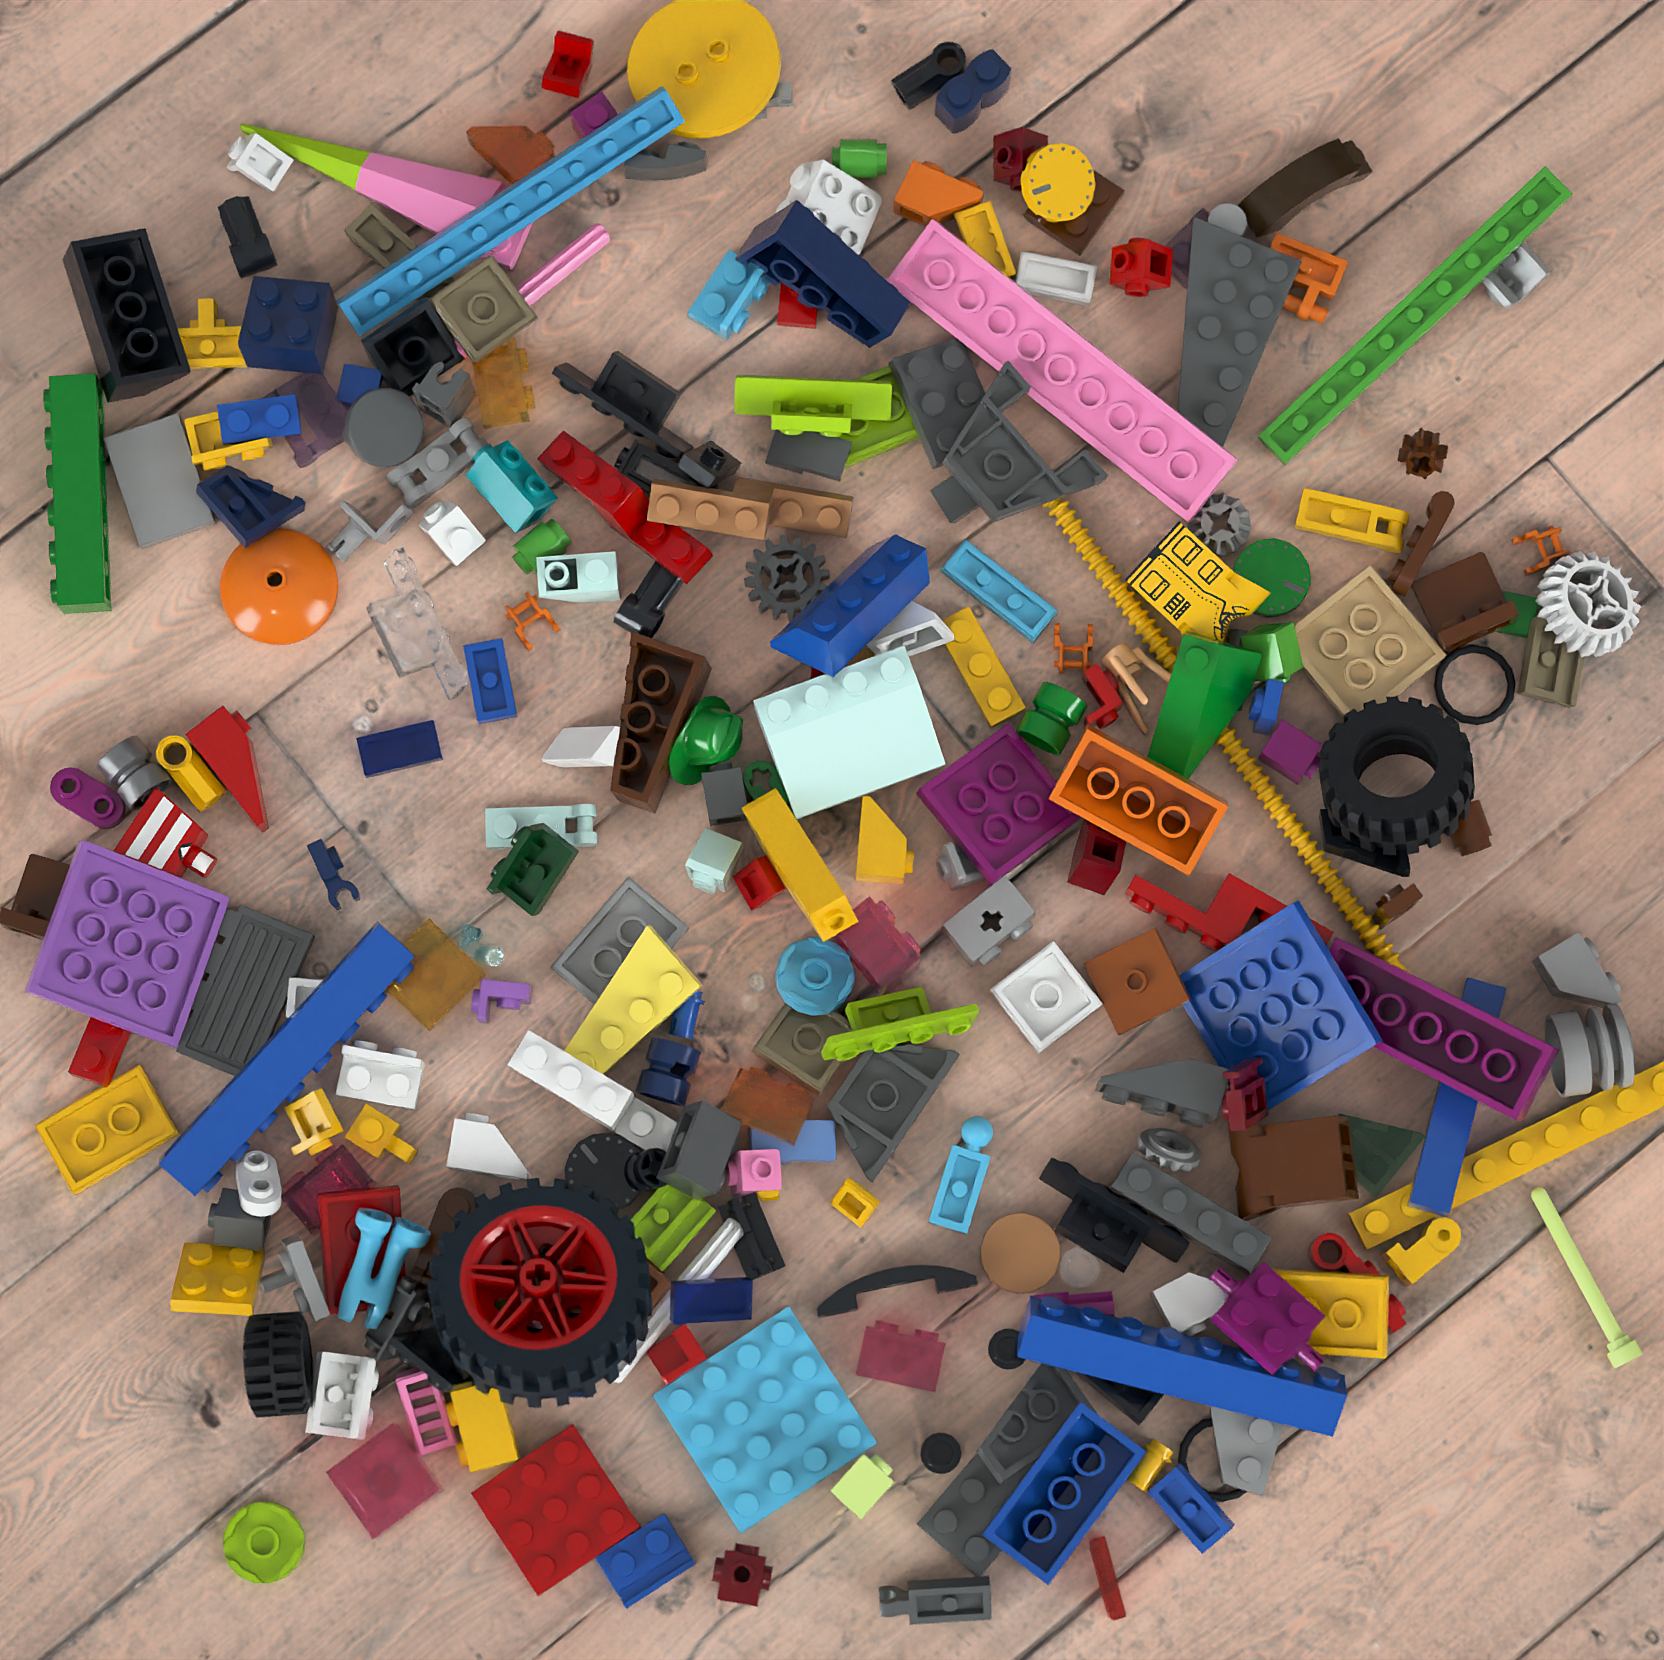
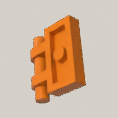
(1318, 274)

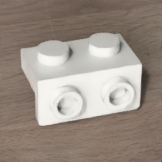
(342, 1395)

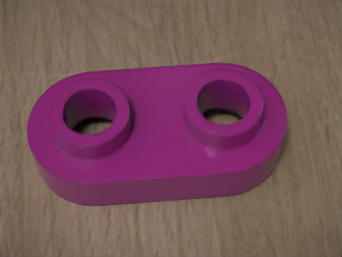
(86, 797)

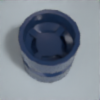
(668, 1071)

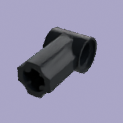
(927, 76)
(248, 244)
(645, 609)

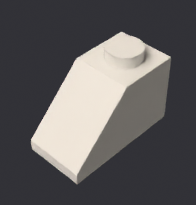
(483, 1150)

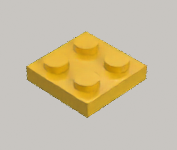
(217, 1279)

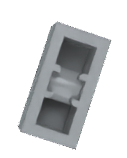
(998, 901)

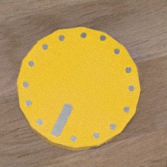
(1058, 182)

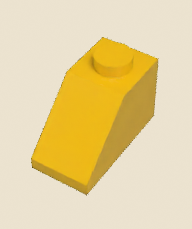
(881, 847)

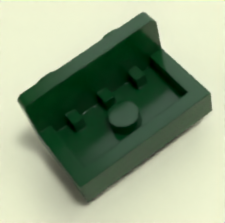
(532, 867)

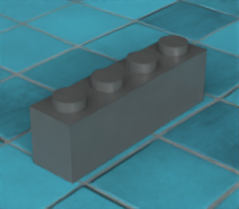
(1190, 1214)

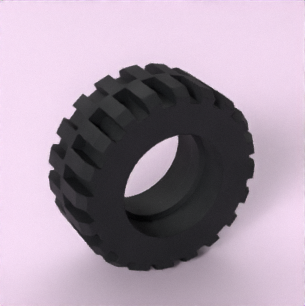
(1387, 731)

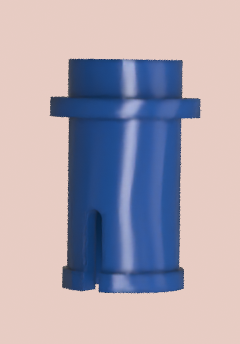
(685, 1017)

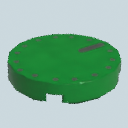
(1278, 569)

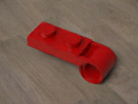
(1352, 1264)

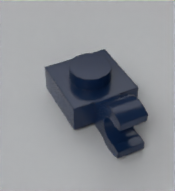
(328, 863)

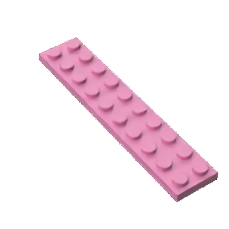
(1063, 369)

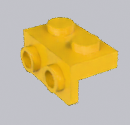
(207, 444)

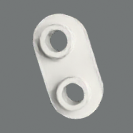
(258, 1183)

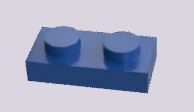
(259, 419)
(490, 681)
(1265, 706)
(1191, 1508)

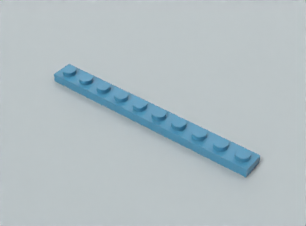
(510, 211)

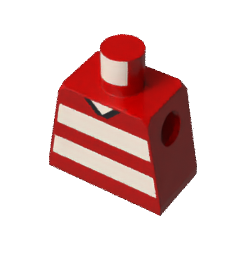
(166, 839)

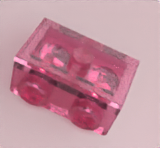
(901, 1357)

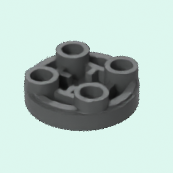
(383, 427)

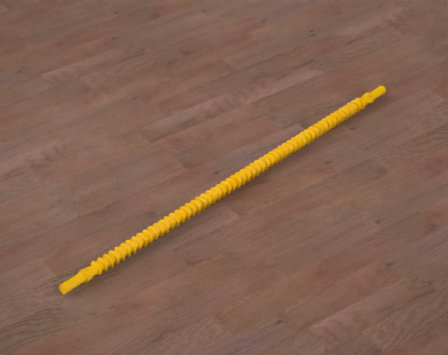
(1231, 744)

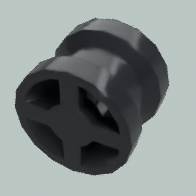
(636, 1174)

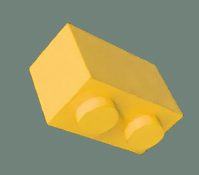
(484, 1429)

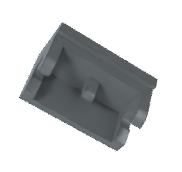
(447, 400)

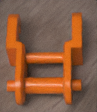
(1535, 537)
(530, 601)
(1075, 664)

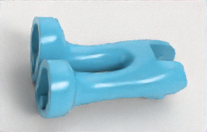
(378, 1290)

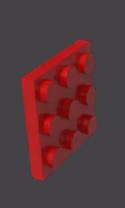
(555, 1510)

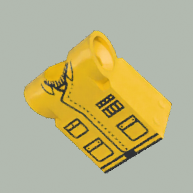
(1194, 585)

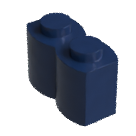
(979, 88)

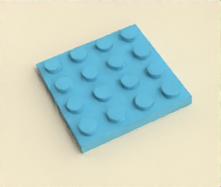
(764, 1419)

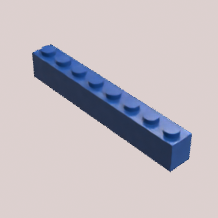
(286, 1059)
(1179, 1365)

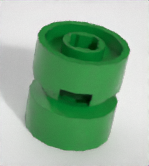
(1049, 722)

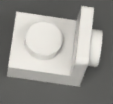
(259, 161)

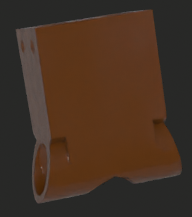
(1293, 1165)

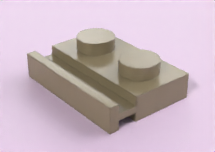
(1548, 669)

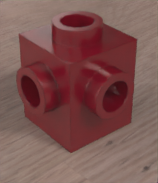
(1011, 154)
(730, 1587)

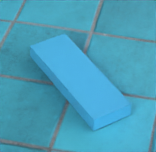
(999, 591)

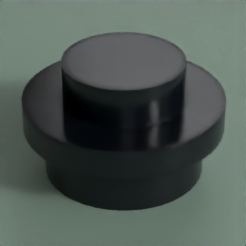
(1003, 1349)
(940, 1453)

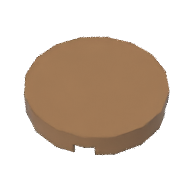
(1020, 1253)

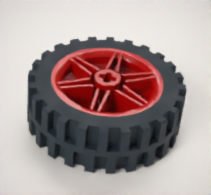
(567, 1352)

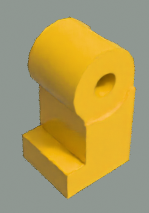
(1436, 1242)

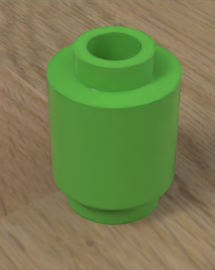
(860, 157)
(541, 541)

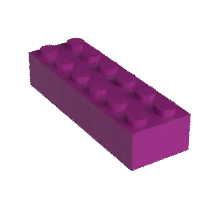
(1446, 1034)

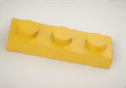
(982, 669)

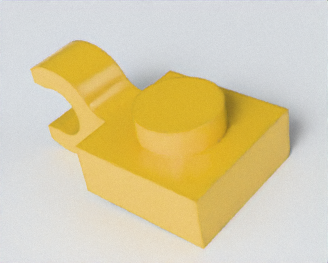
(378, 1133)

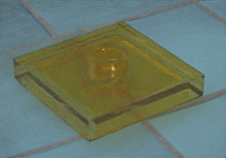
(439, 976)

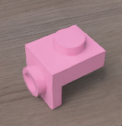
(753, 1171)

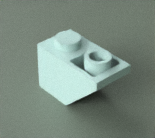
(579, 577)
(713, 861)

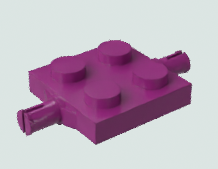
(1267, 1318)

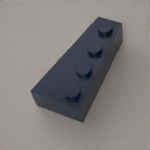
(825, 272)

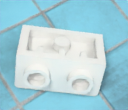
(380, 1076)

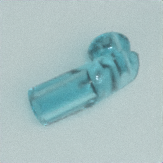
(481, 953)

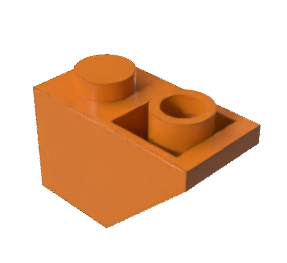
(934, 195)

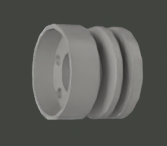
(1597, 1049)

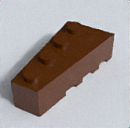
(658, 700)

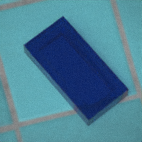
(399, 748)
(711, 1300)

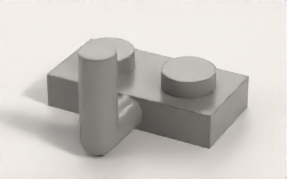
(298, 1268)

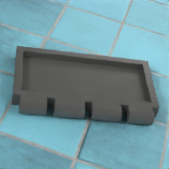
(244, 989)

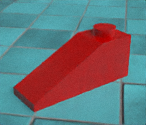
(232, 757)

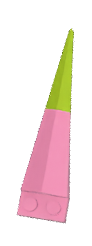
(414, 190)

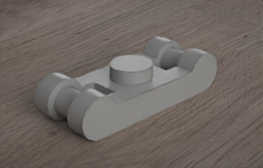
(437, 463)

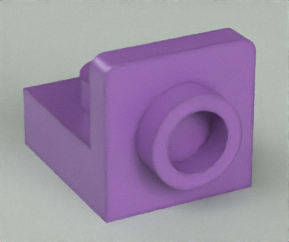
(507, 994)

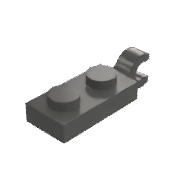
(939, 1600)

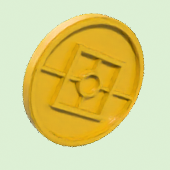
(711, 59)

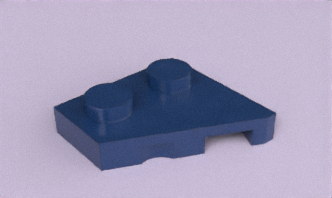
(247, 504)

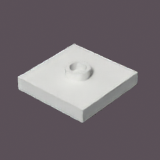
(1046, 997)

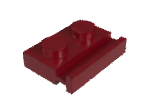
(1246, 1098)

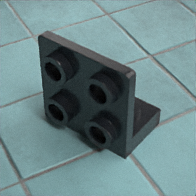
(424, 1350)

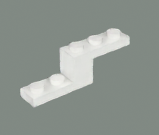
(592, 1093)

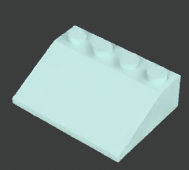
(849, 732)

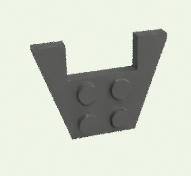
(1001, 466)

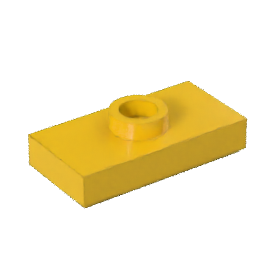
(983, 234)

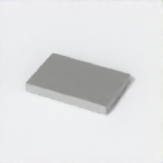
(158, 480)
(611, 934)

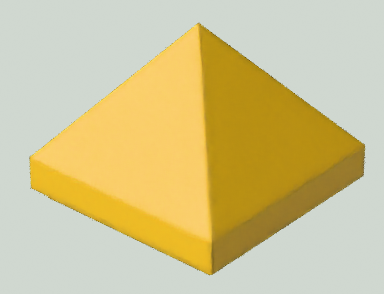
(855, 1202)

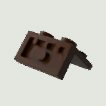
(1464, 602)
(35, 897)

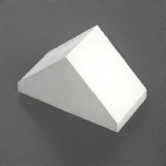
(913, 628)

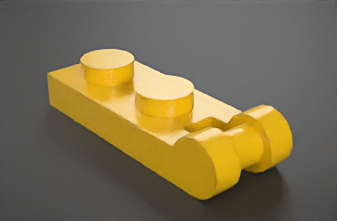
(1351, 520)

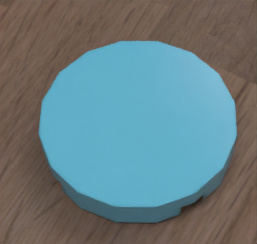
(814, 976)

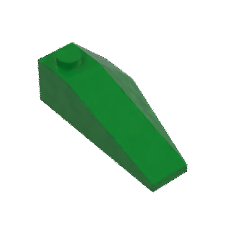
(1201, 699)

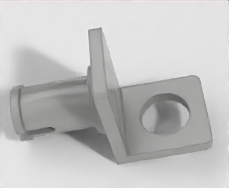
(360, 528)

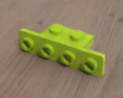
(812, 403)
(895, 1019)

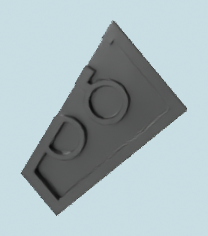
(1031, 1422)

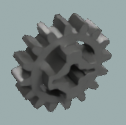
(774, 567)

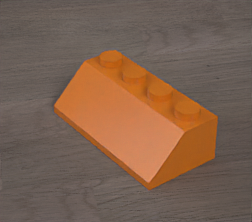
(1138, 800)

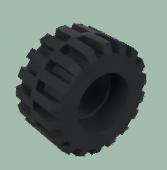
(278, 1364)

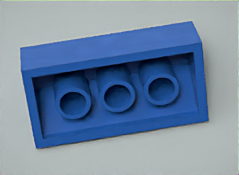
(856, 605)
(1064, 1493)

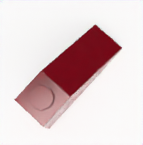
(1096, 858)

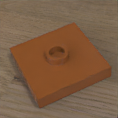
(1137, 981)

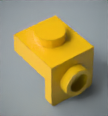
(313, 1122)

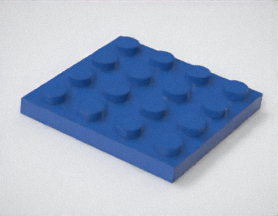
(1281, 1001)

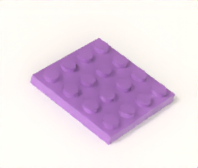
(127, 944)

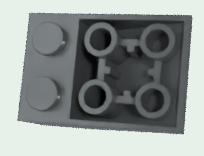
(1177, 1087)

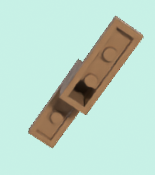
(749, 508)

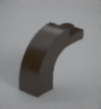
(1302, 183)

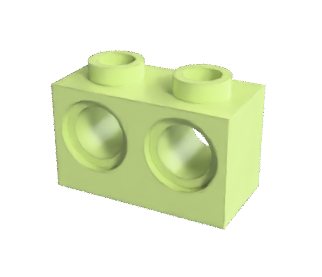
(863, 1484)

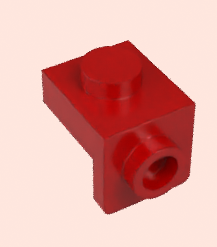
(568, 64)
(1103, 689)

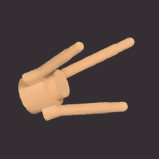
(1125, 668)

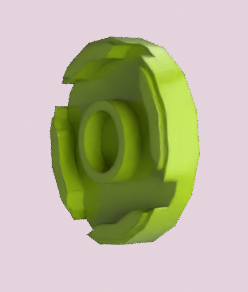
(264, 1542)

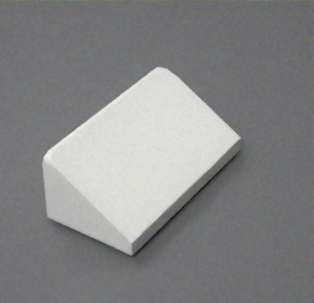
(583, 747)

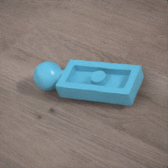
(963, 1177)

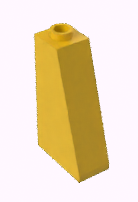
(799, 865)

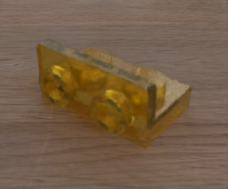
(502, 388)

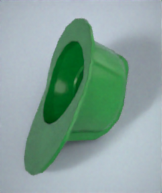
(706, 738)

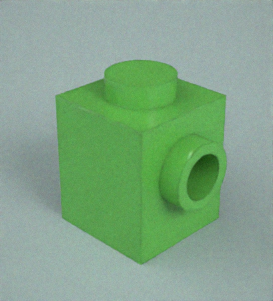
(1279, 648)

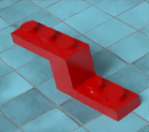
(624, 507)
(1224, 917)

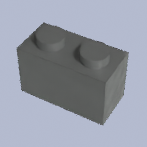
(700, 1150)

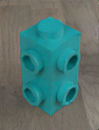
(511, 485)

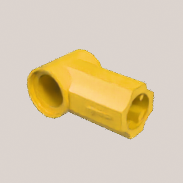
(192, 774)

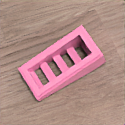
(433, 1443)

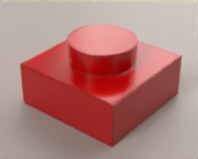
(758, 882)

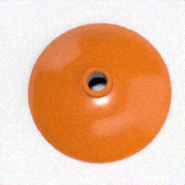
(294, 607)

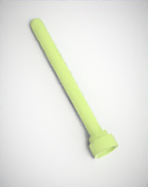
(1621, 1347)

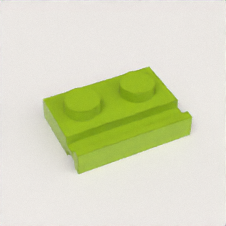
(670, 1224)

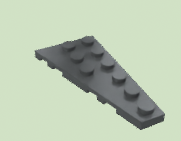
(1229, 317)

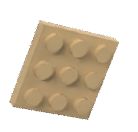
(1364, 644)

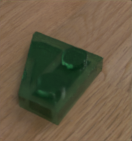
(1379, 1151)

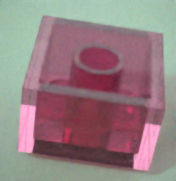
(879, 948)
(385, 1481)

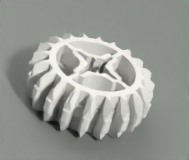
(1574, 607)

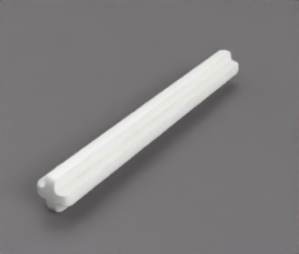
(699, 1268)

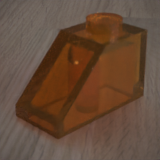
(511, 149)

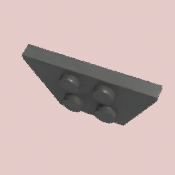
(885, 1098)

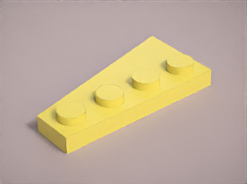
(634, 1003)

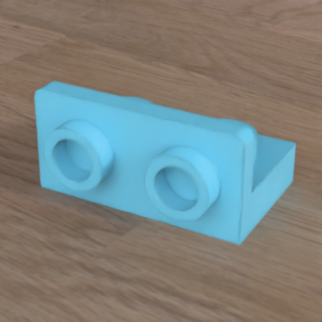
(728, 295)

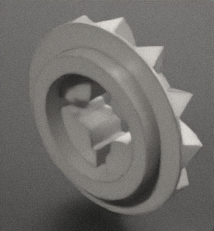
(1238, 521)
(1169, 1149)

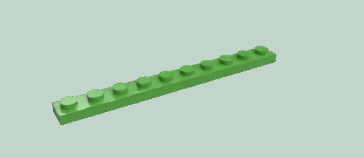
(1415, 315)

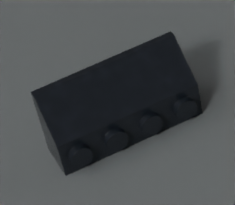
(125, 314)

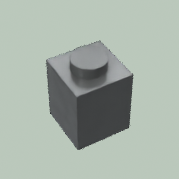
(724, 794)
(234, 1226)

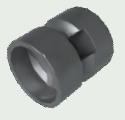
(131, 768)

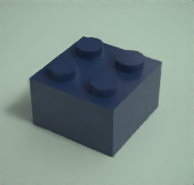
(288, 325)

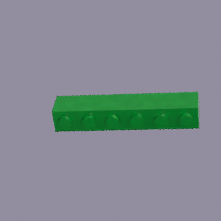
(79, 494)

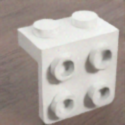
(835, 200)

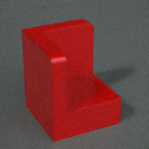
(676, 1354)

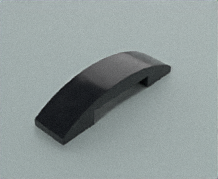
(945, 1280)

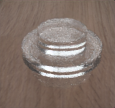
(1079, 1267)

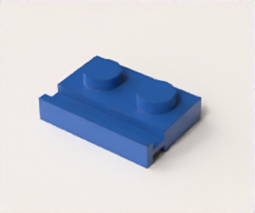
(645, 1560)

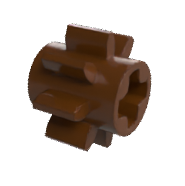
(1422, 453)

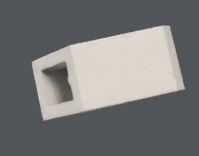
(1188, 1302)

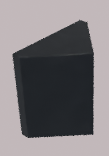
(411, 346)

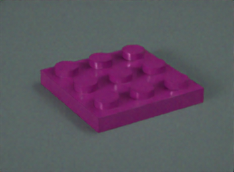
(997, 804)

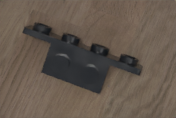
(631, 396)
(1107, 1223)

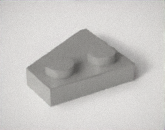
(1244, 1448)

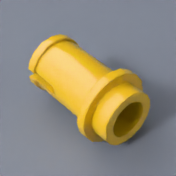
(1150, 1465)

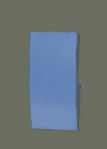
(814, 1143)

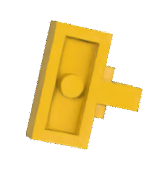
(210, 341)

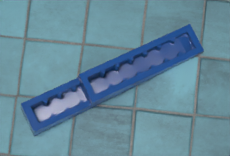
(1449, 1124)

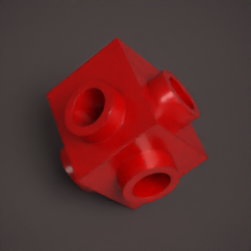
(1141, 267)

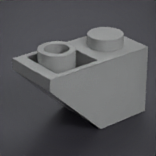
(1575, 975)

